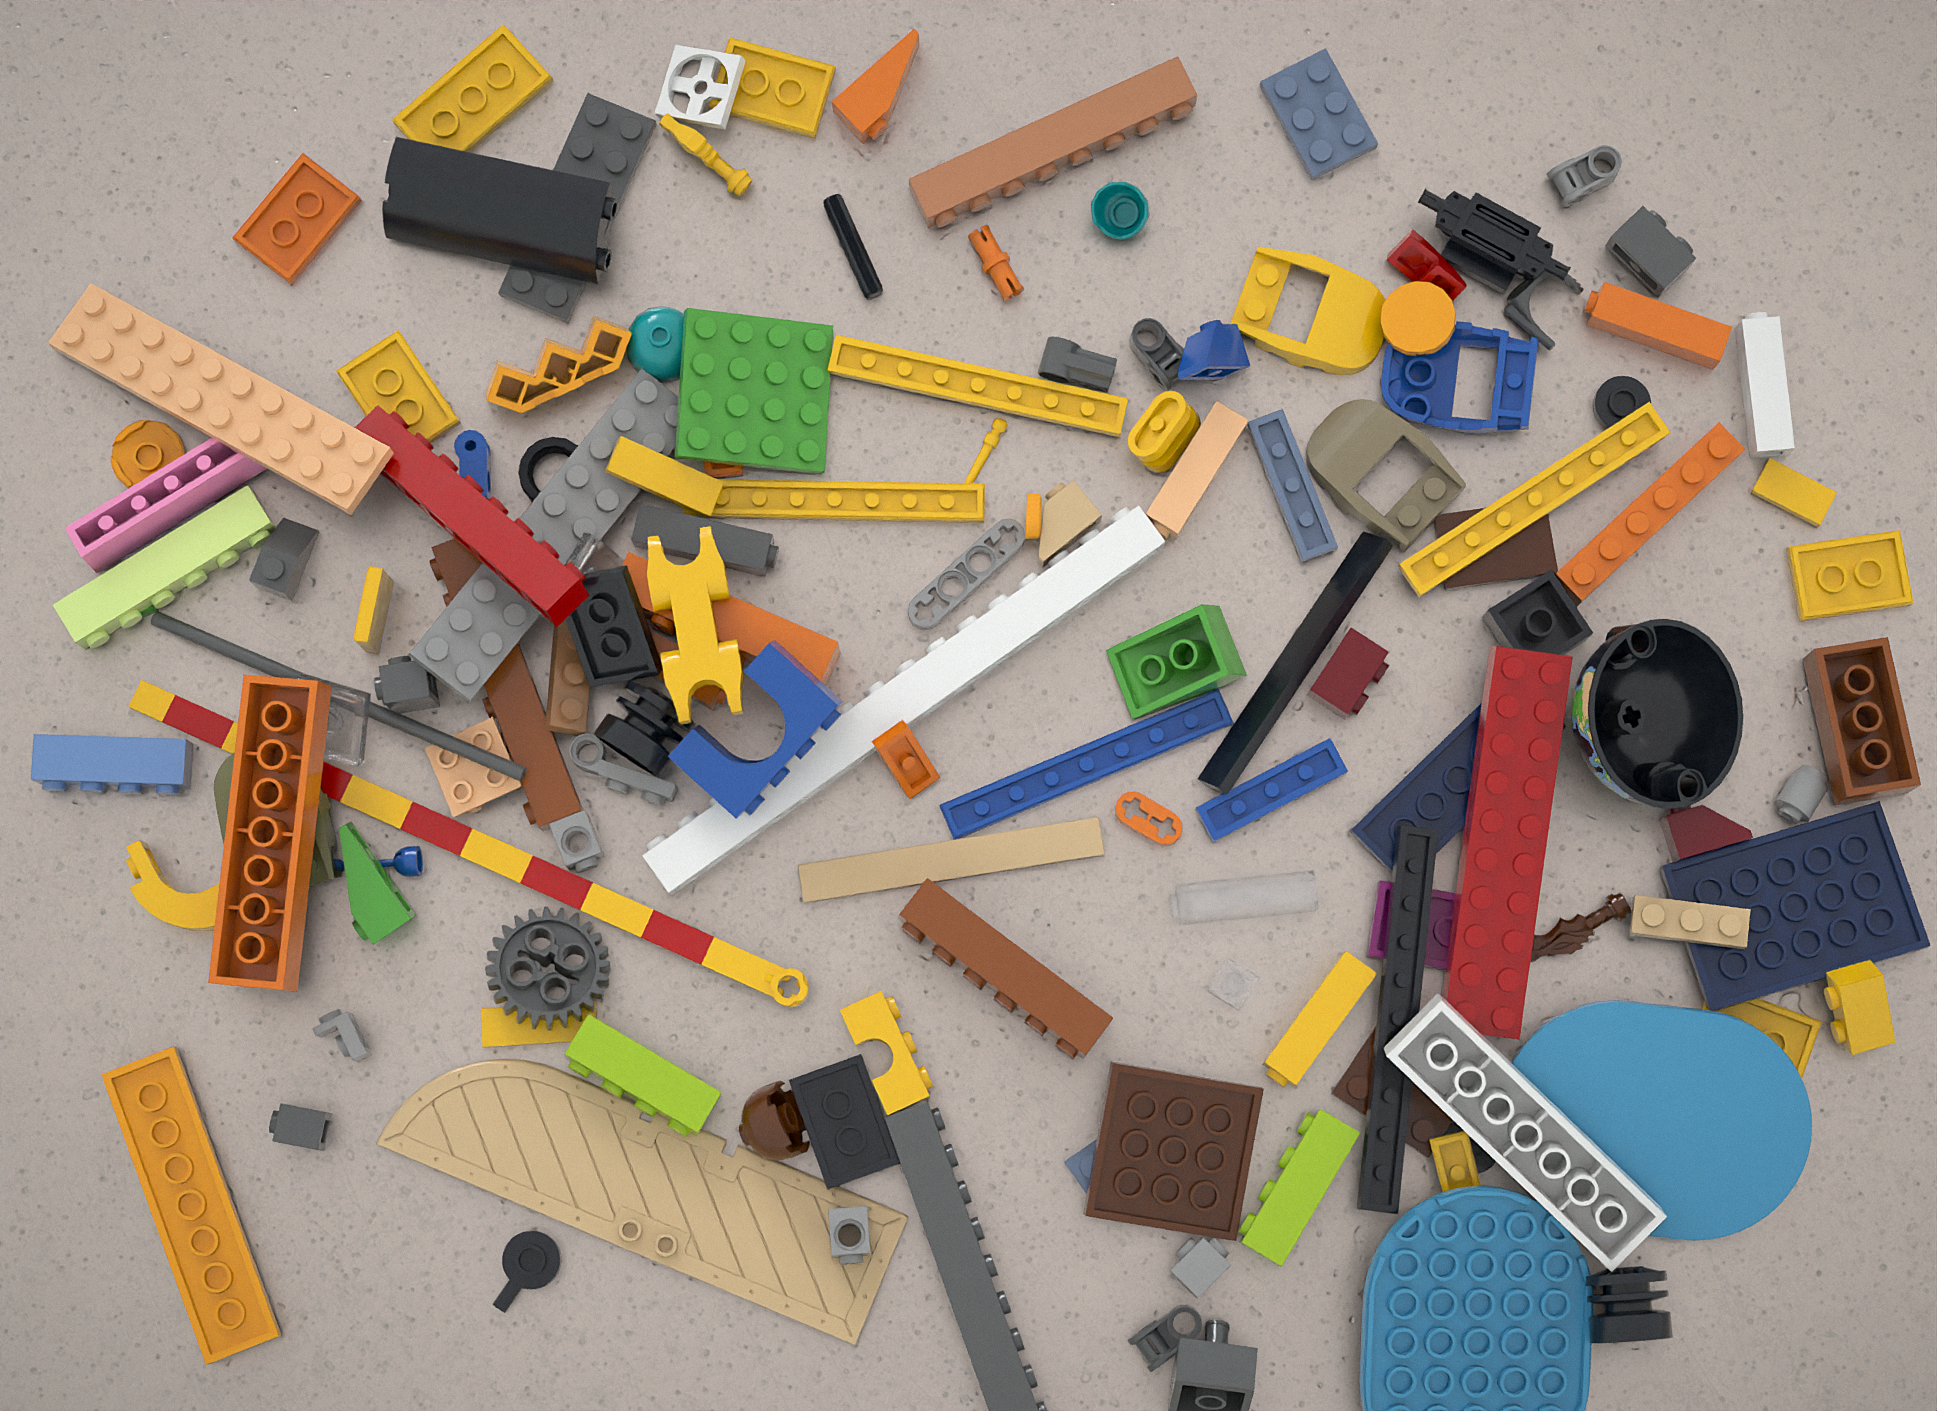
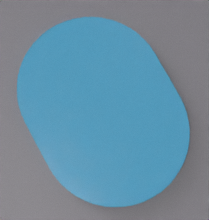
(1682, 1104)
(1476, 1309)

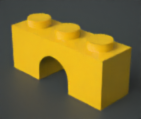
(875, 1021)

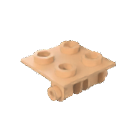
(467, 783)

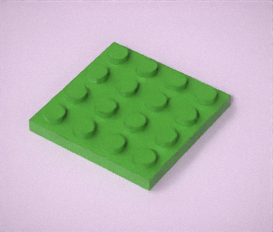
(753, 391)

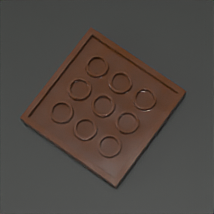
(1173, 1151)

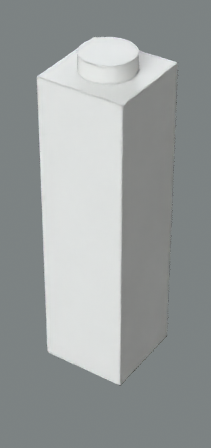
(1764, 386)

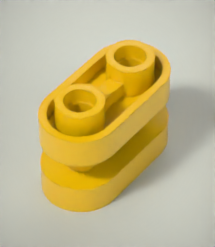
(1164, 431)

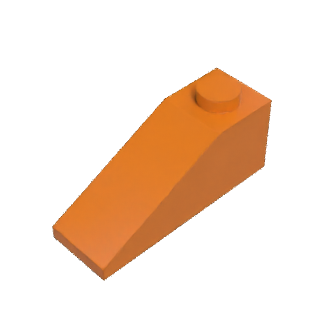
(872, 97)

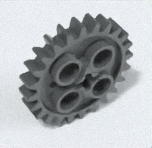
(530, 996)

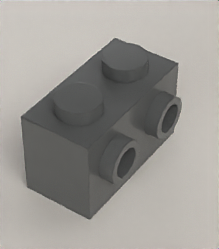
(1651, 250)
(406, 686)

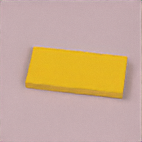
(475, 95)

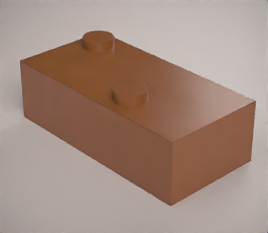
(1861, 721)

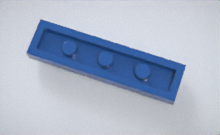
(1271, 790)

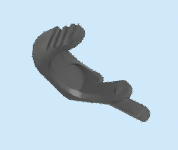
(1519, 309)

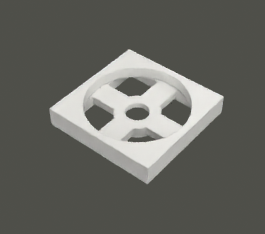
(726, 93)

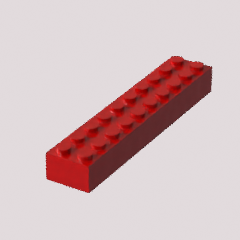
(1505, 838)

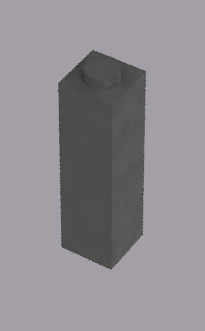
(679, 536)

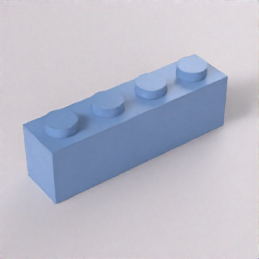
(112, 762)

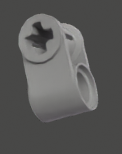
(1579, 177)

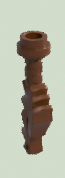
(1569, 935)

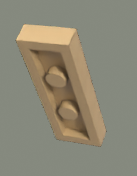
(1689, 922)

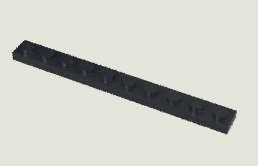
(1396, 1008)

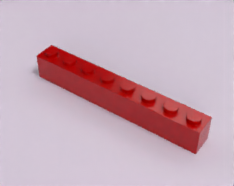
(476, 521)

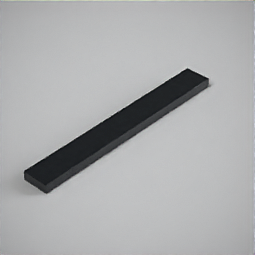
(1295, 662)

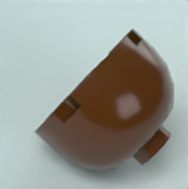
(773, 1123)

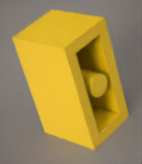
(1859, 1007)

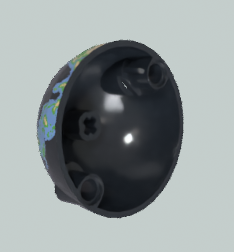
(1658, 713)

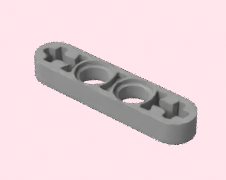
(962, 570)

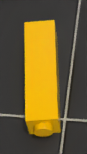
(1318, 1020)

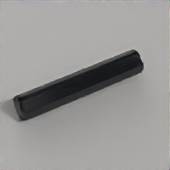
(852, 246)

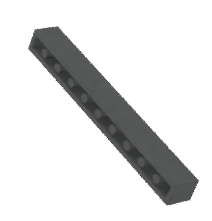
(960, 1260)

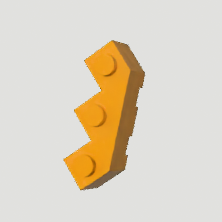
(559, 368)

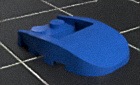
(1424, 385)

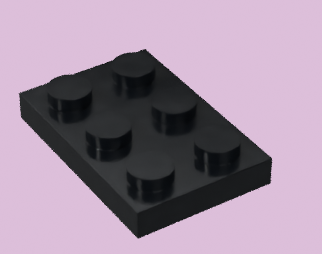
(613, 630)
(844, 1121)

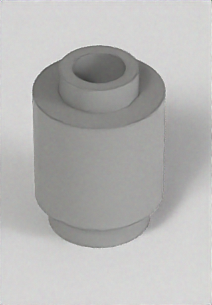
(1802, 794)

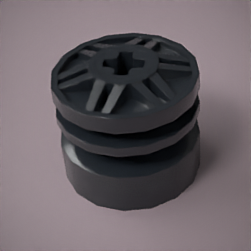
(643, 729)
(1628, 1306)

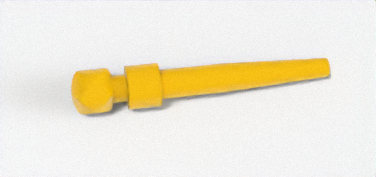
(990, 441)

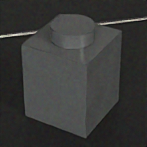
(300, 1126)

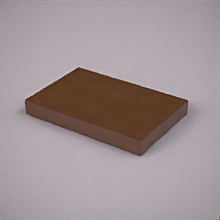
(1519, 558)

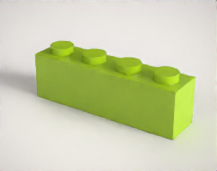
(641, 1075)
(1299, 1187)

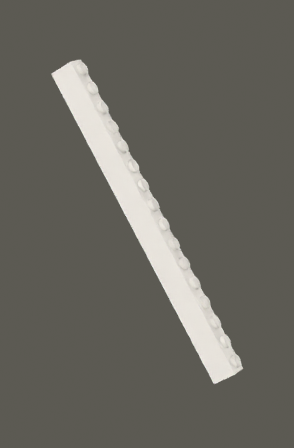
(915, 692)

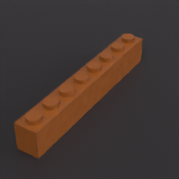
(517, 708)

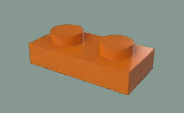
(906, 759)

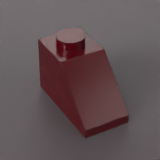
(1699, 831)

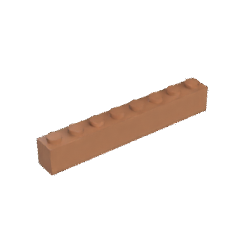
(1053, 142)

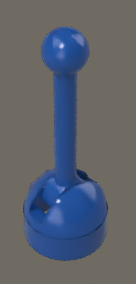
(407, 862)

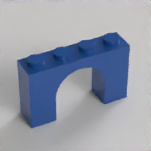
(805, 707)

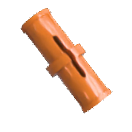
(996, 263)

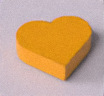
(1033, 516)

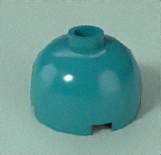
(657, 343)

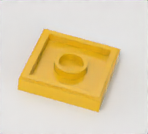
(373, 610)

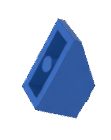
(1213, 353)

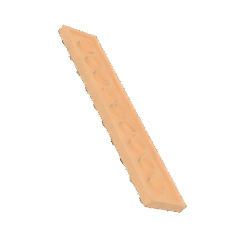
(221, 398)

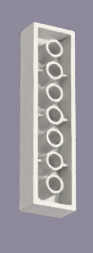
(1524, 1132)

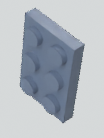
(1318, 114)

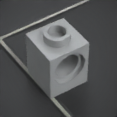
(568, 827)
(849, 1217)

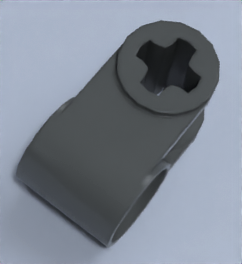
(1158, 356)
(1164, 1337)

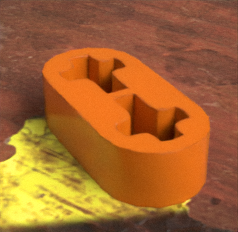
(1153, 811)

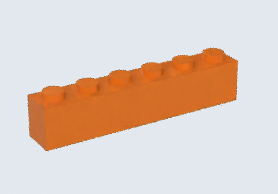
(1649, 513)

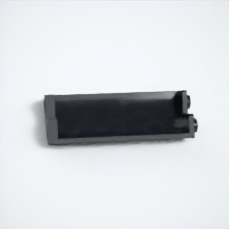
(498, 210)

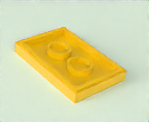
(778, 88)
(399, 383)
(1849, 575)
(1787, 1028)

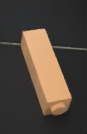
(1196, 470)

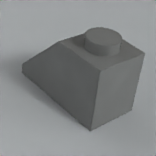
(284, 558)

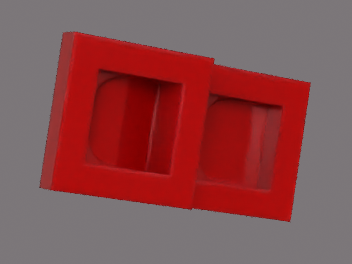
(1425, 264)

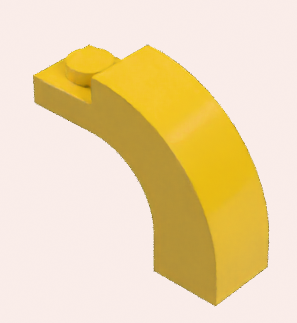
(155, 894)

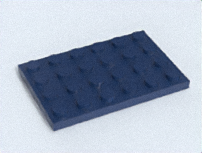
(1815, 903)

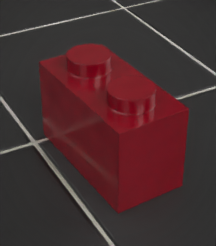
(1348, 674)

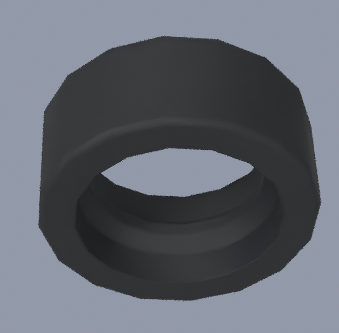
(534, 454)

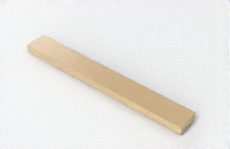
(951, 860)

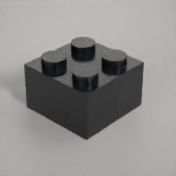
(1538, 618)

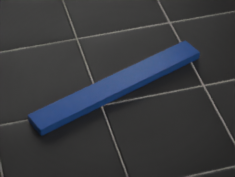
(1086, 764)

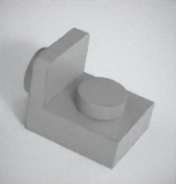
(350, 1040)

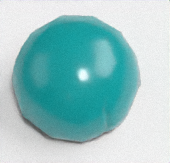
(1120, 210)

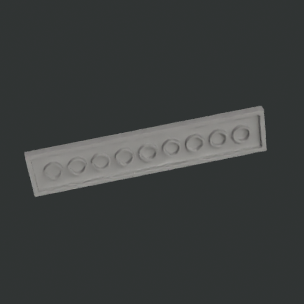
(488, 614)

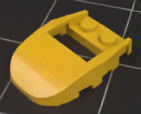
(1346, 325)

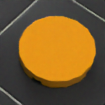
(1418, 318)
(144, 449)

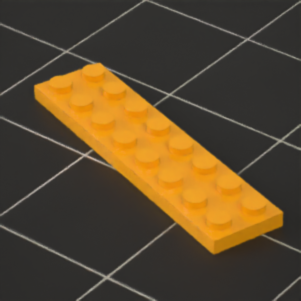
(191, 1205)

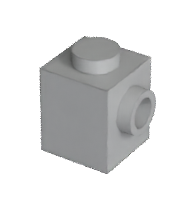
(1200, 1264)

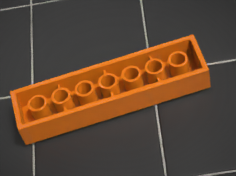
(270, 833)

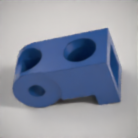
(474, 459)

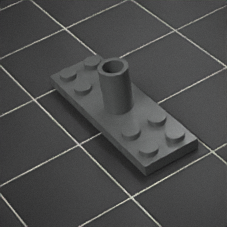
(602, 146)

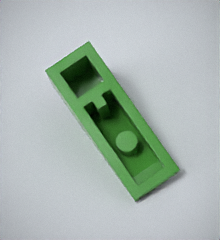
(372, 893)

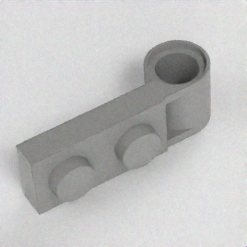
(619, 777)

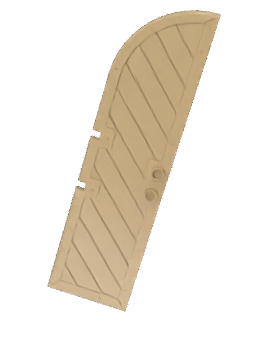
(648, 1189)

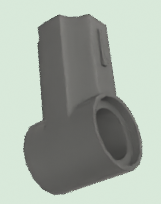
(1067, 362)

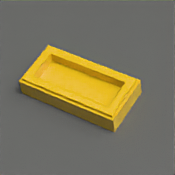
(1793, 492)

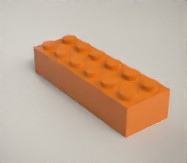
(748, 625)

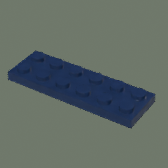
(1428, 797)

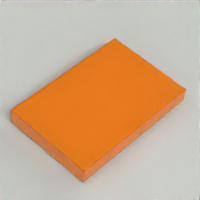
(297, 219)

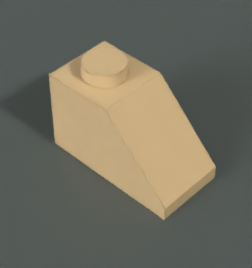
(1065, 520)

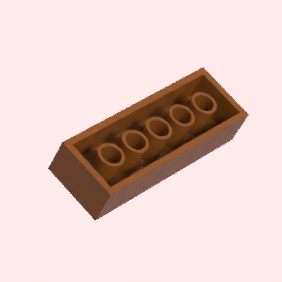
(1005, 969)

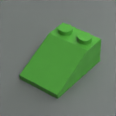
(1176, 661)

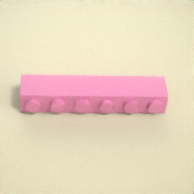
(159, 502)

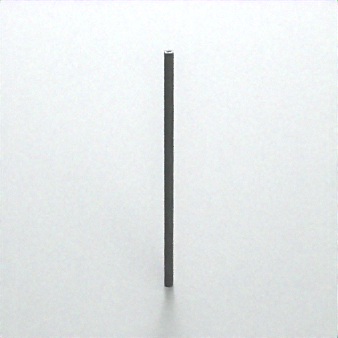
(376, 711)

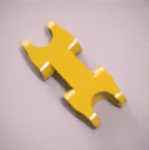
(690, 595)

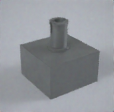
(1212, 1373)

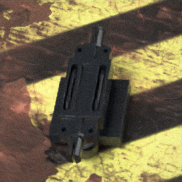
(1491, 240)

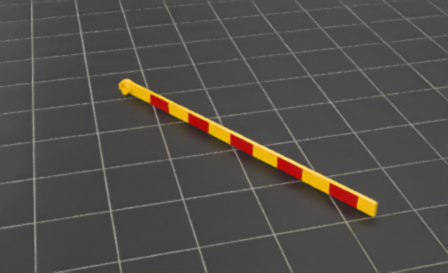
(497, 856)

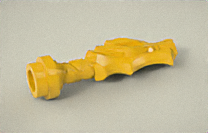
(696, 144)

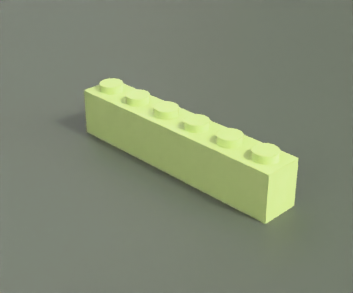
(165, 568)

